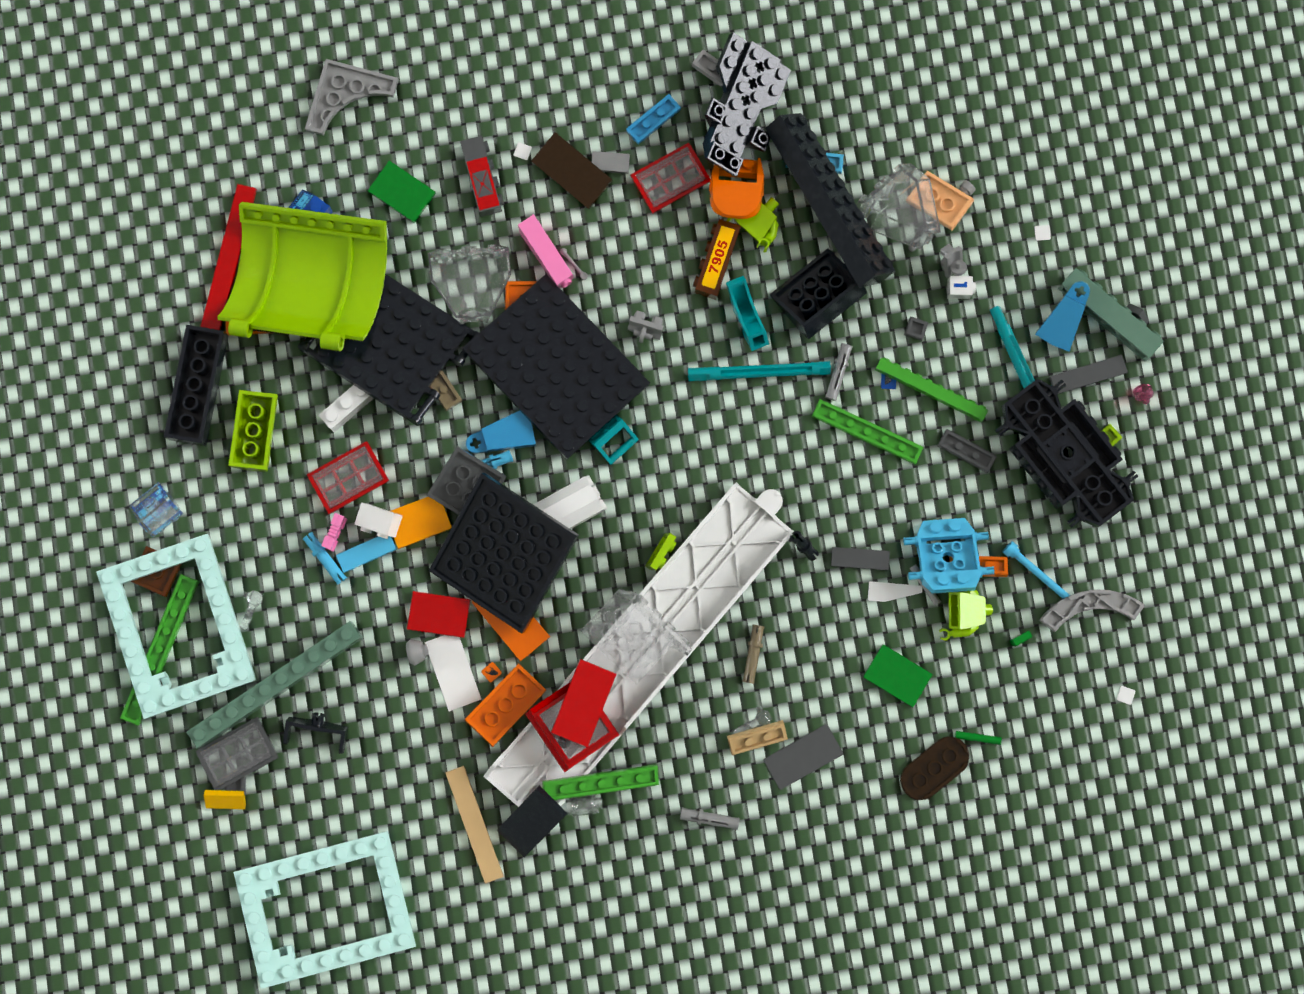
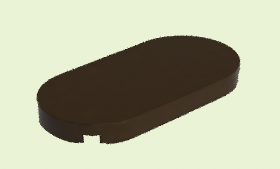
(934, 768)

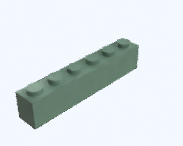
(1114, 317)

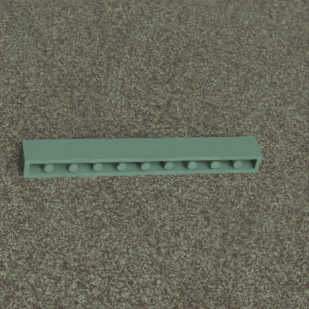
(274, 685)

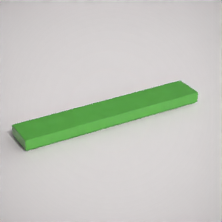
(867, 431)
(602, 782)

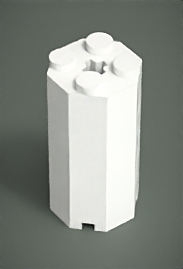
(573, 503)

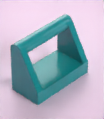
(607, 433)

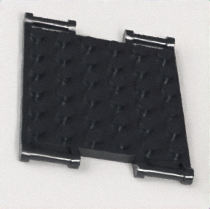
(400, 353)

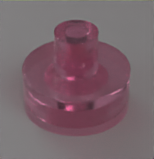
(1143, 393)

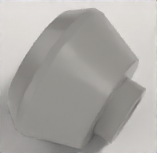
(416, 651)

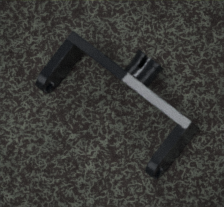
(316, 724)

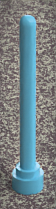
(1012, 551)

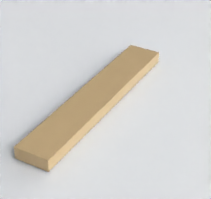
(474, 824)

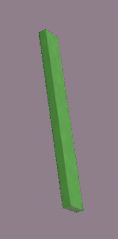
(163, 639)

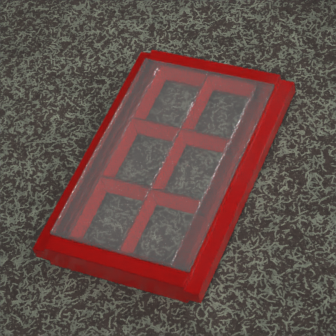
(670, 178)
(348, 477)

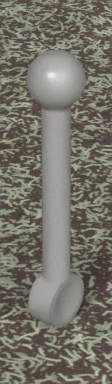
(583, 275)

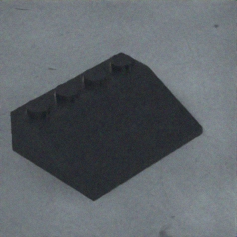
(818, 293)

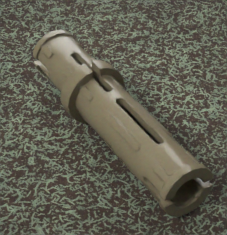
(753, 653)

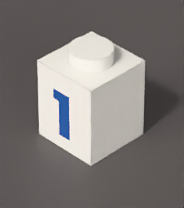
(960, 287)

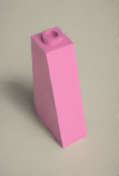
(545, 251)

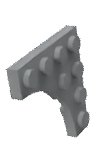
(342, 85)

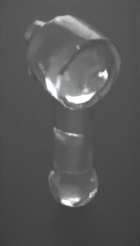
(254, 599)
(762, 718)

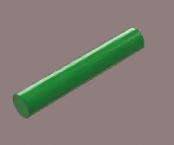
(978, 737)

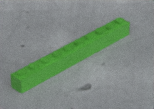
(931, 390)

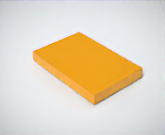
(421, 521)

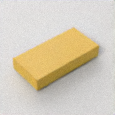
(224, 799)

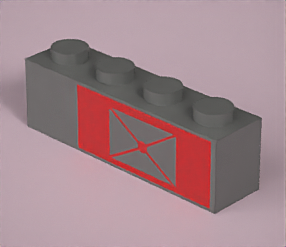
(481, 176)

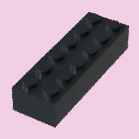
(196, 385)

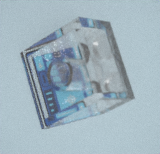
(155, 510)

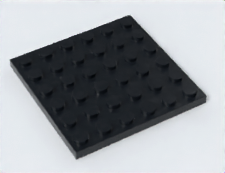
(503, 552)

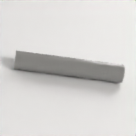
(933, 596)

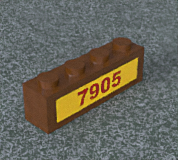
(717, 259)

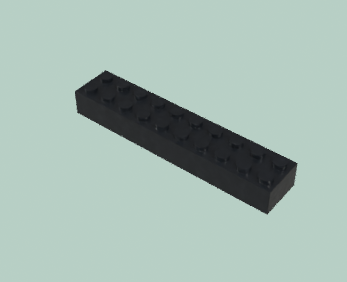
(830, 199)

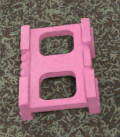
(330, 541)

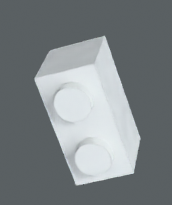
(379, 520)

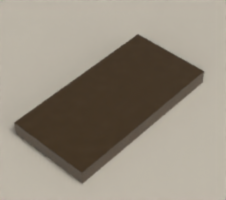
(572, 170)

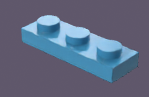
(653, 119)

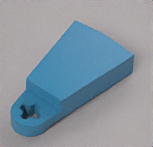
(1064, 320)
(508, 433)

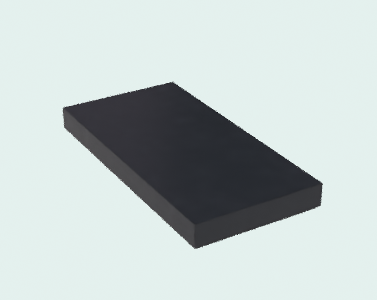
(532, 821)

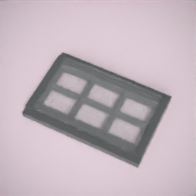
(237, 754)

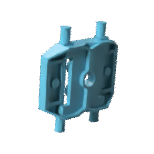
(944, 576)

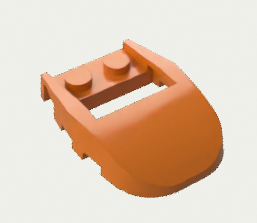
(737, 198)

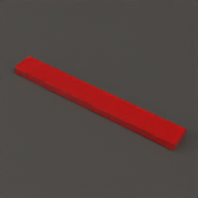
(227, 260)

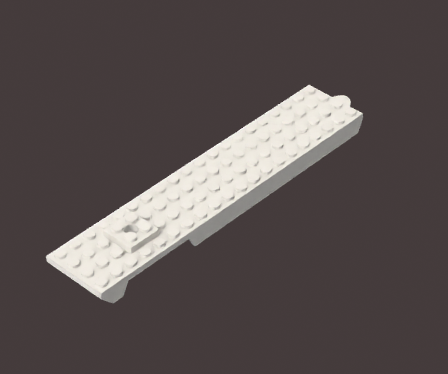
(693, 596)

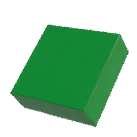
(1020, 638)

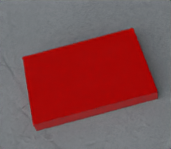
(438, 614)

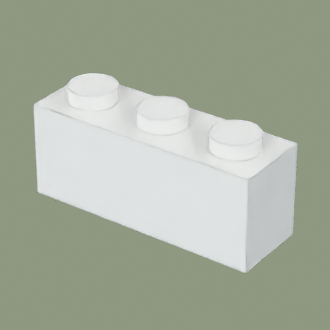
(345, 408)

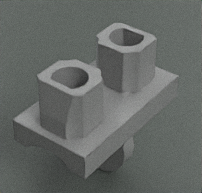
(953, 261)
(644, 328)

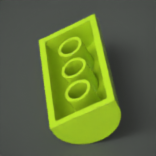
(253, 431)

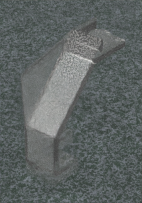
(902, 207)
(470, 279)

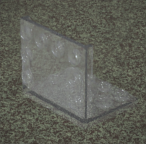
(633, 634)

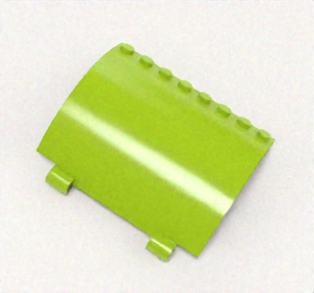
(307, 274)

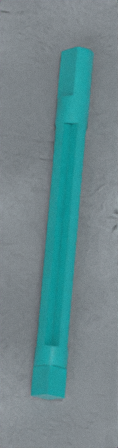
(1012, 347)
(719, 373)

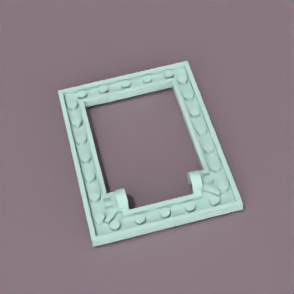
(233, 664)
(262, 882)

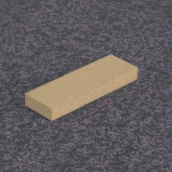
(757, 737)

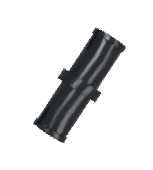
(804, 545)

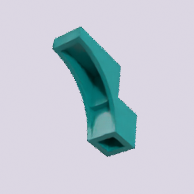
(746, 313)

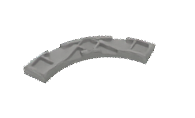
(1089, 600)

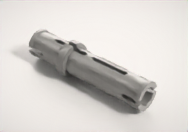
(838, 372)
(709, 818)

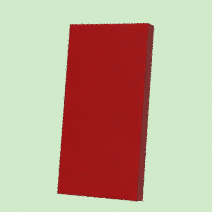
(583, 703)

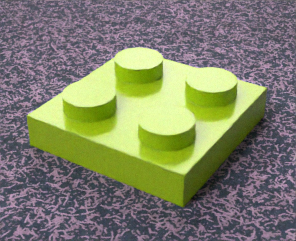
(665, 545)

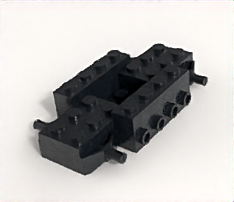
(1084, 476)

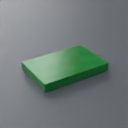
(401, 191)
(897, 675)

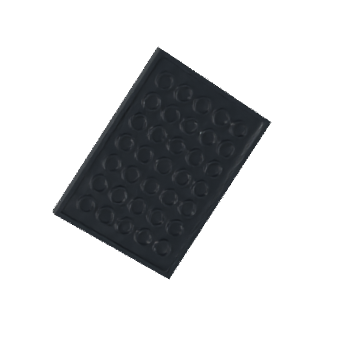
(556, 366)

